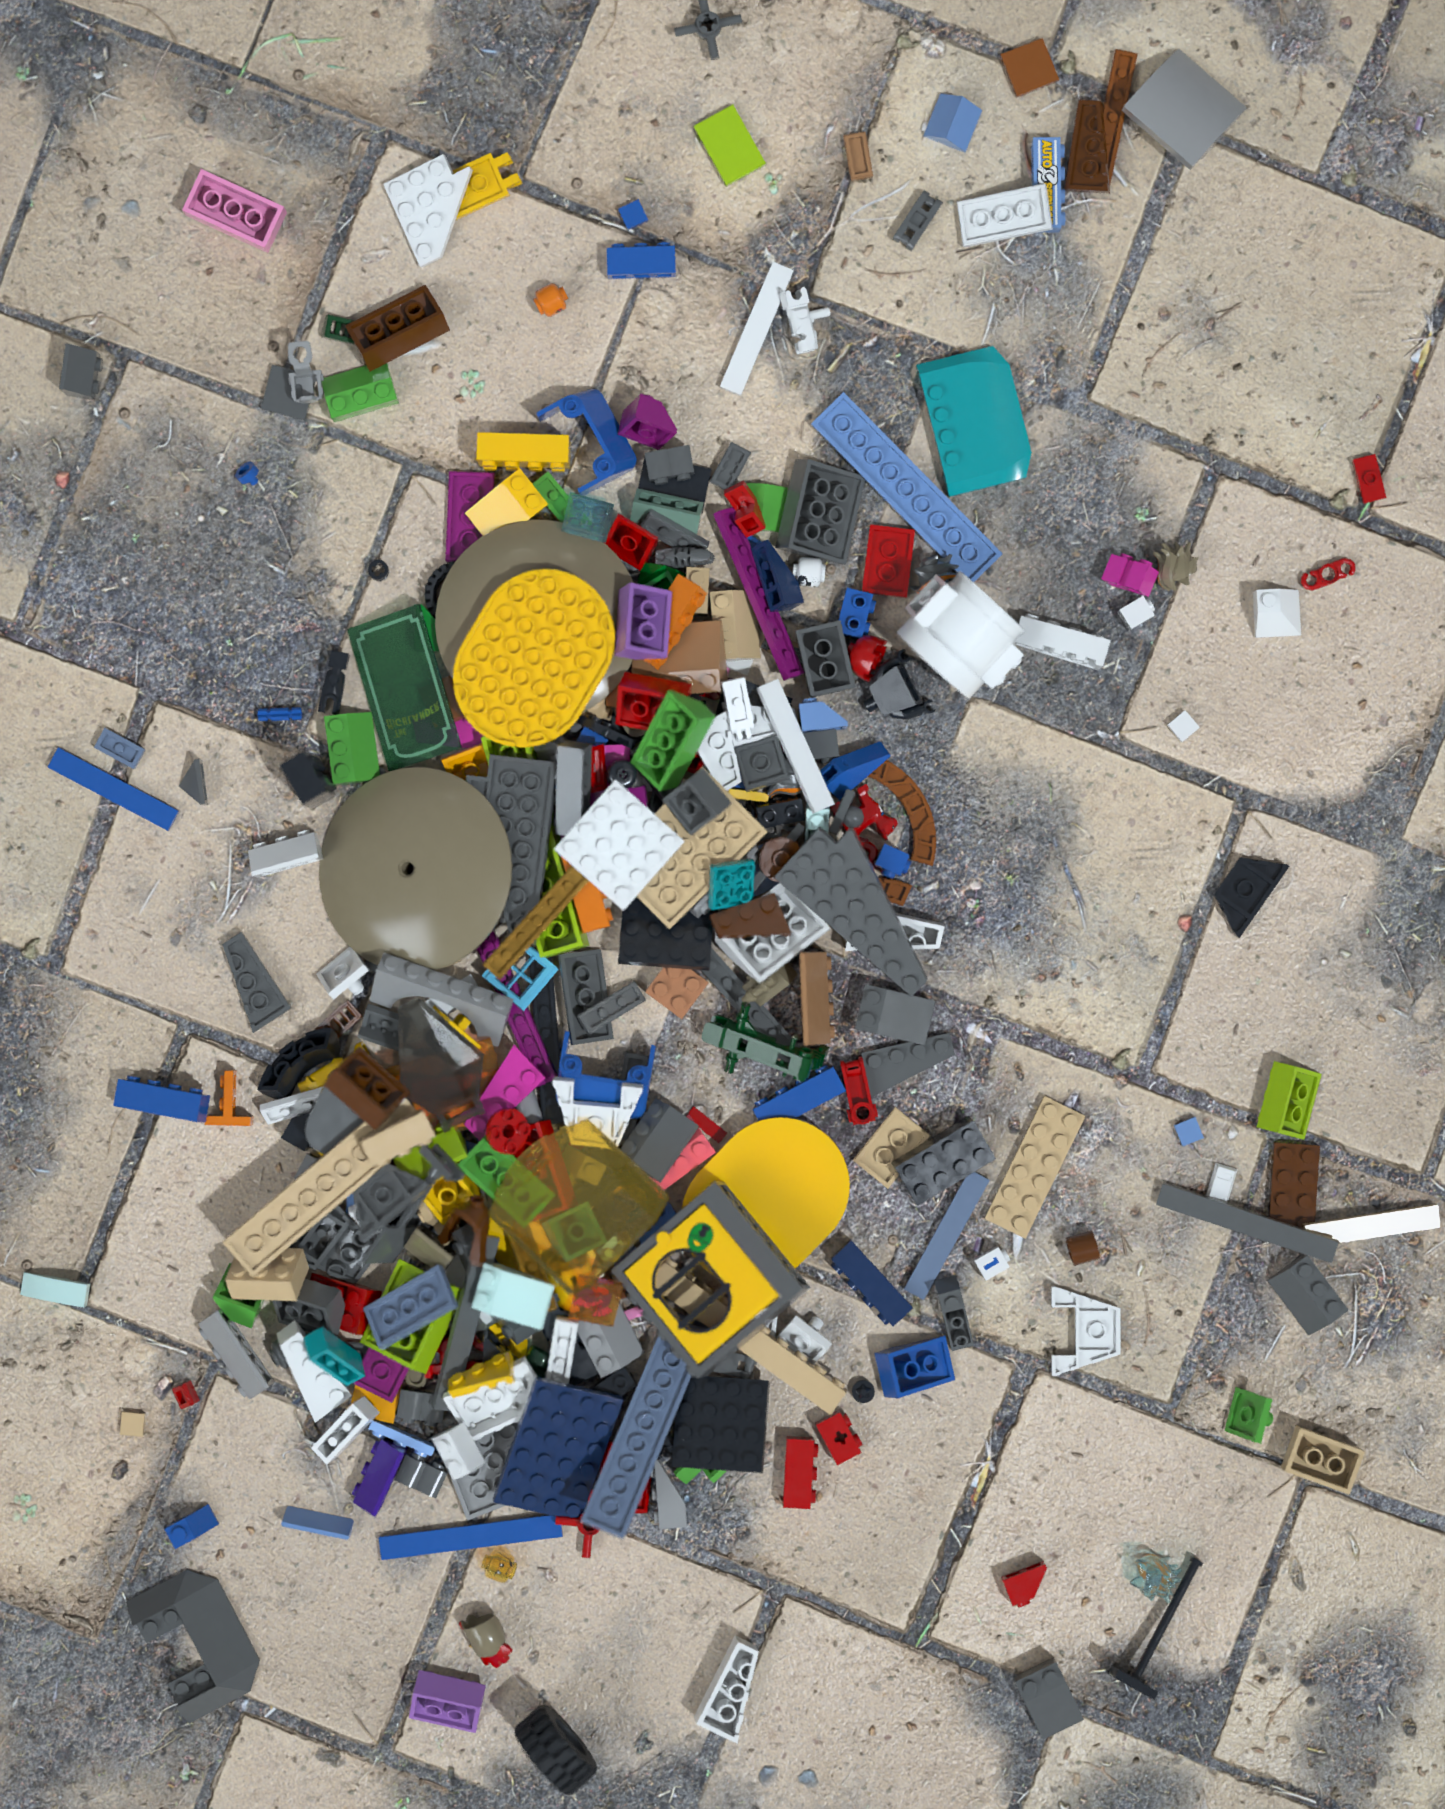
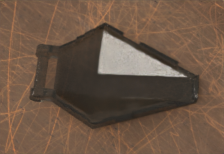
(438, 1064)

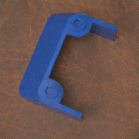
(617, 455)
(602, 1089)

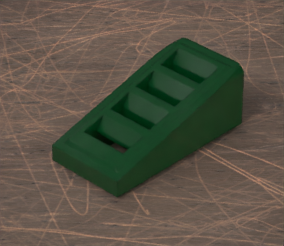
(335, 337)

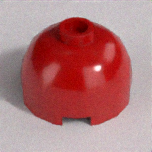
(866, 656)

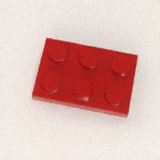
(888, 561)

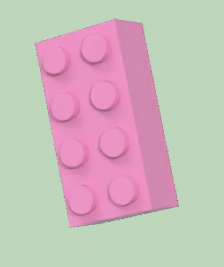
(234, 211)

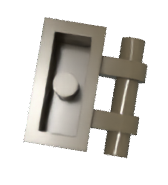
(769, 987)

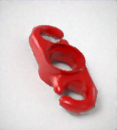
(1335, 566)

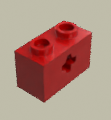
(839, 1450)

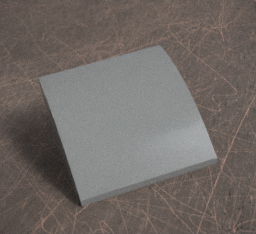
(1184, 109)

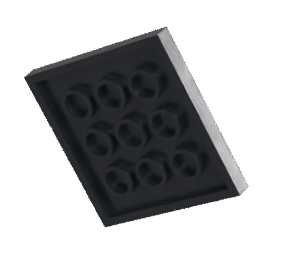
(651, 943)
(722, 1425)

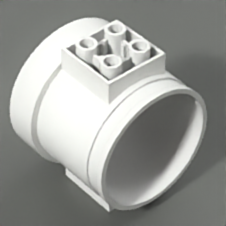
(962, 634)

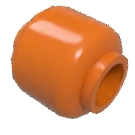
(550, 300)

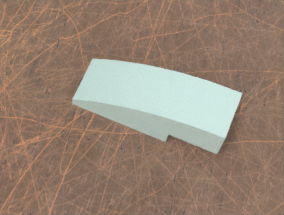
(55, 1289)

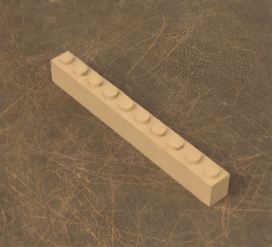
(763, 1348)

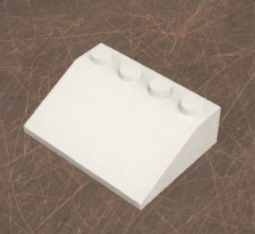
(765, 955)

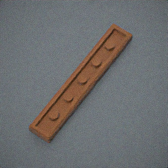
(1115, 99)

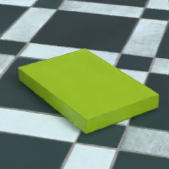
(729, 145)

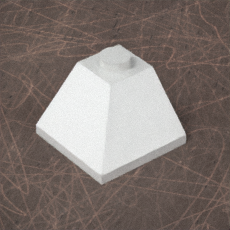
(1276, 613)

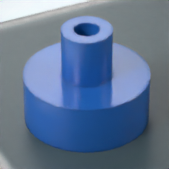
(247, 473)

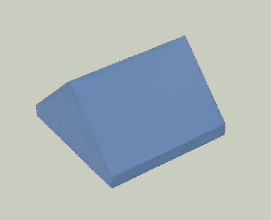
(953, 121)

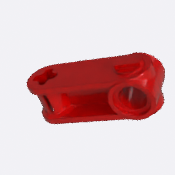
(857, 1091)

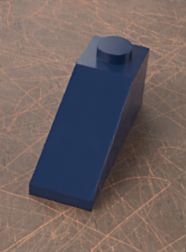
(777, 580)

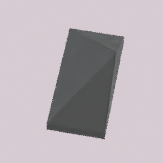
(194, 782)

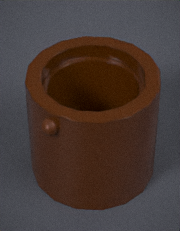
(1082, 1248)

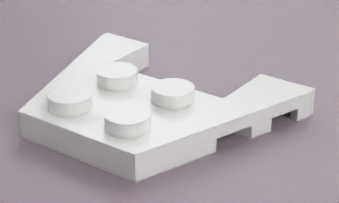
(608, 1118)
(1095, 1331)

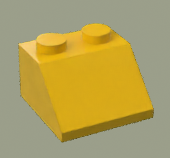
(449, 1194)

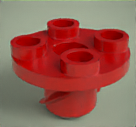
(507, 1131)

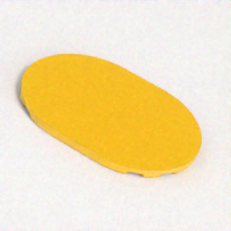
(534, 658)
(785, 1178)

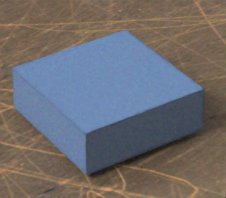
(1188, 1131)

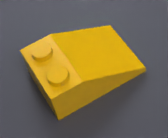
(506, 504)

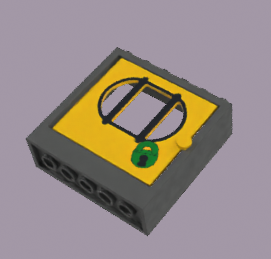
(748, 1290)

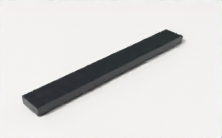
(546, 1022)

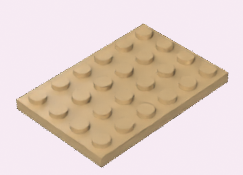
(687, 871)

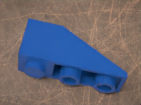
(852, 768)

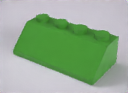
(672, 740)

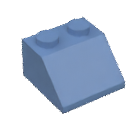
(819, 717)

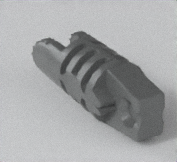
(683, 557)

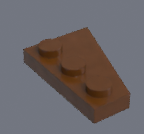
(751, 918)

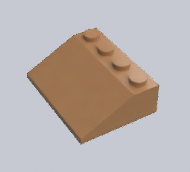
(695, 659)
(815, 998)

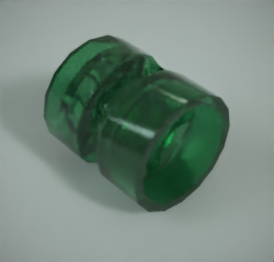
(538, 1360)

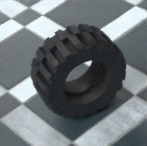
(555, 1749)

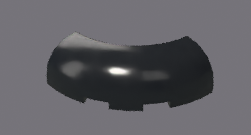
(296, 1060)

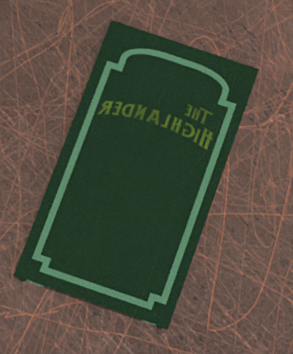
(404, 688)

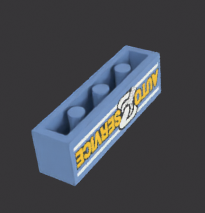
(1047, 169)

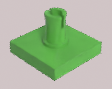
(1249, 1415)

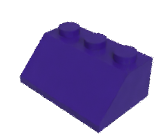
(378, 1476)

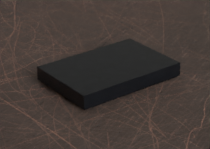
(691, 489)

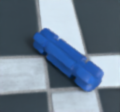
(278, 714)

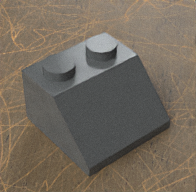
(80, 372)
(697, 801)

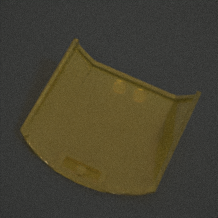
(576, 1204)

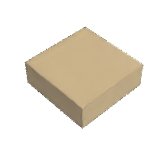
(132, 1424)

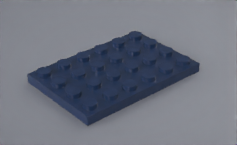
(557, 1448)

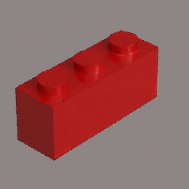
(799, 1472)

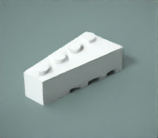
(1062, 642)
(920, 932)
(318, 1388)
(729, 1690)

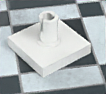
(343, 974)
(806, 1337)

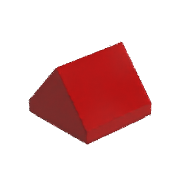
(185, 1394)

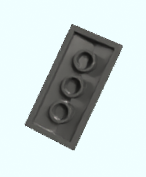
(582, 988)

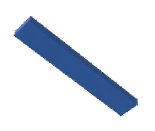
(113, 789)

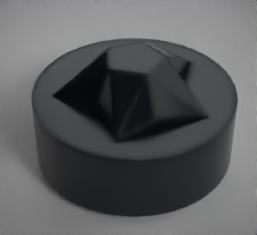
(863, 1391)

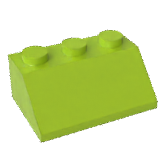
(1289, 1100)
(451, 1142)

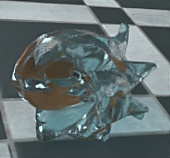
(1155, 1577)

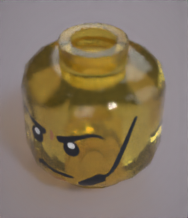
(499, 1566)

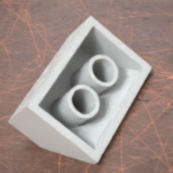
(284, 853)

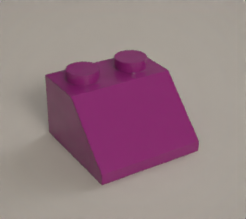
(647, 422)

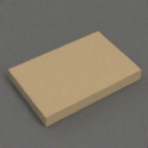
(890, 1141)

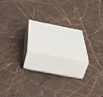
(1183, 726)

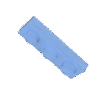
(402, 1438)

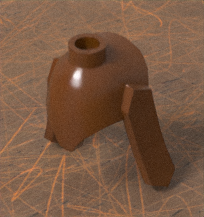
(477, 1215)

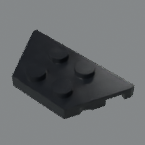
(1246, 890)

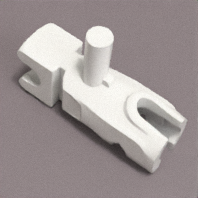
(801, 319)

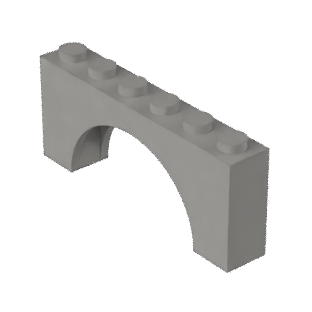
(484, 1008)

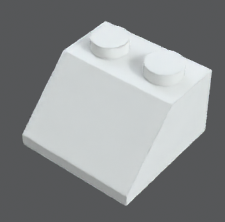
(458, 1451)

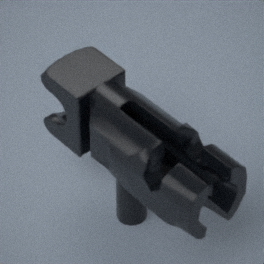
(334, 681)

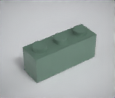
(678, 509)

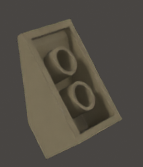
(428, 1249)

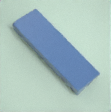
(317, 1522)

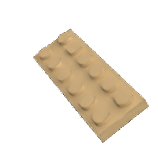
(1034, 1167)

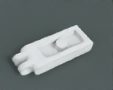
(738, 707)

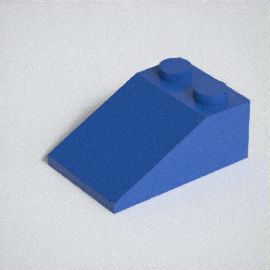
(914, 1367)

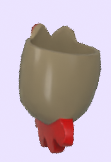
(487, 1639)

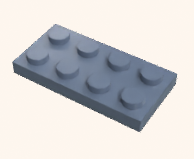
(410, 1307)

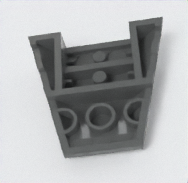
(335, 1246)

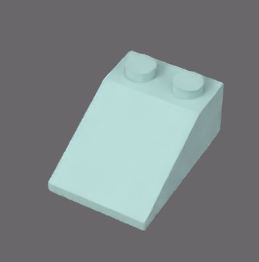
(513, 1295)

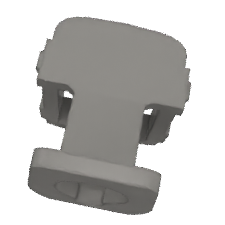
(304, 375)

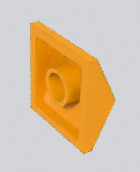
(467, 762)

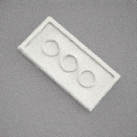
(1004, 215)

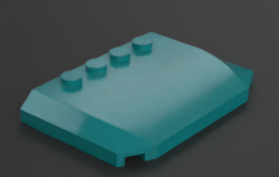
(975, 420)

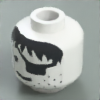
(809, 571)

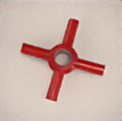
(588, 1532)

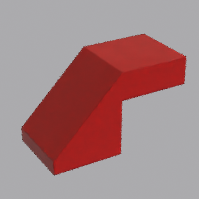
(748, 514)

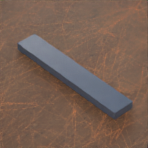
(946, 1235)

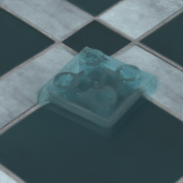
(587, 517)

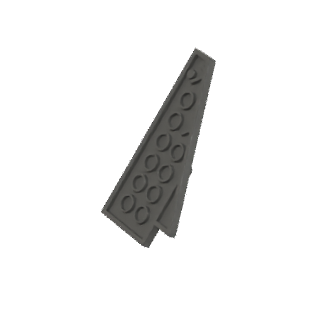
(524, 800)
(846, 893)

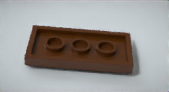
(1294, 1183)

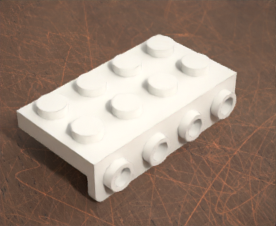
(495, 1407)

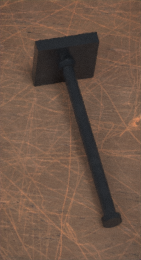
(1135, 1678)

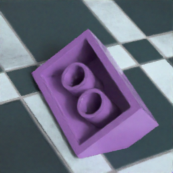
(642, 622)
(447, 1701)

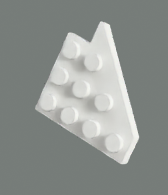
(428, 205)

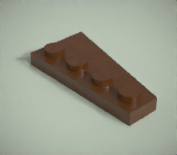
(1088, 152)

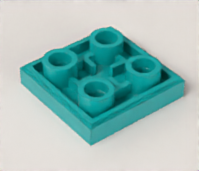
(731, 883)

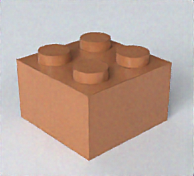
(677, 989)

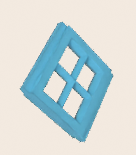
(535, 985)

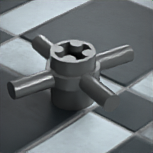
(710, 36)

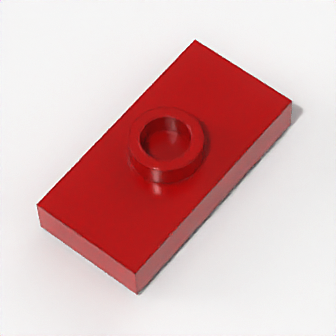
(1369, 479)

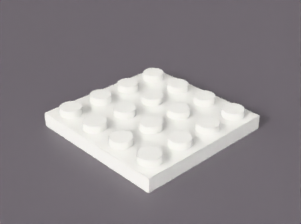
(619, 845)

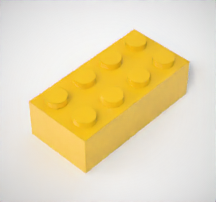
(523, 451)

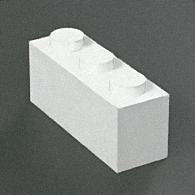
(345, 1430)

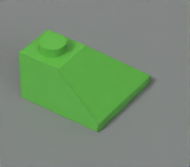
(237, 1310)

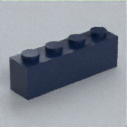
(871, 1282)

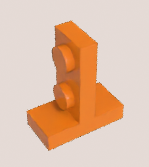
(228, 1104)

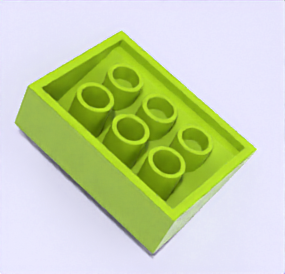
(419, 1347)

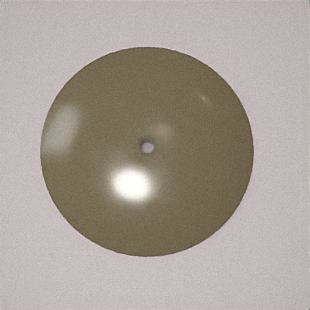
(516, 550)
(457, 860)

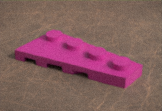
(509, 1086)

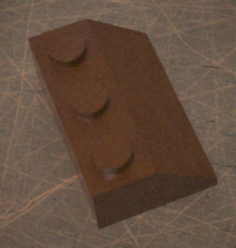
(366, 1088)

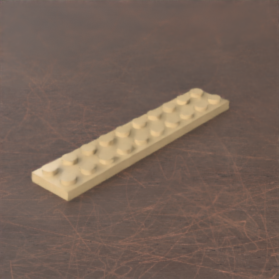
(306, 1199)

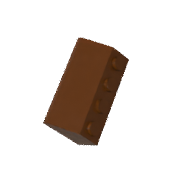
(397, 328)

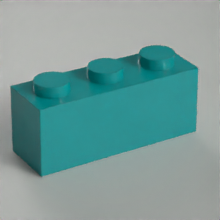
(334, 1356)

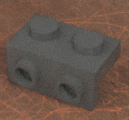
(380, 1027)

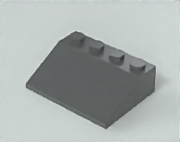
(820, 511)

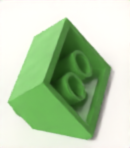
(359, 392)
(352, 747)

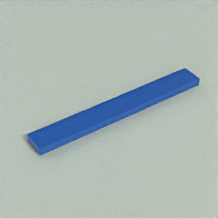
(469, 1536)

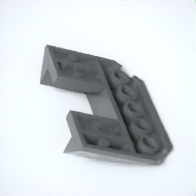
(215, 1631)

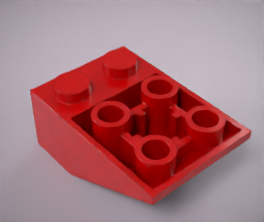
(355, 1299)

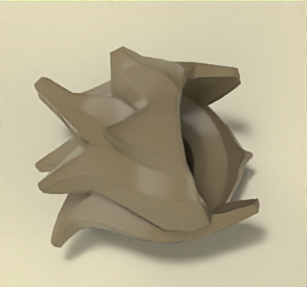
(1175, 565)

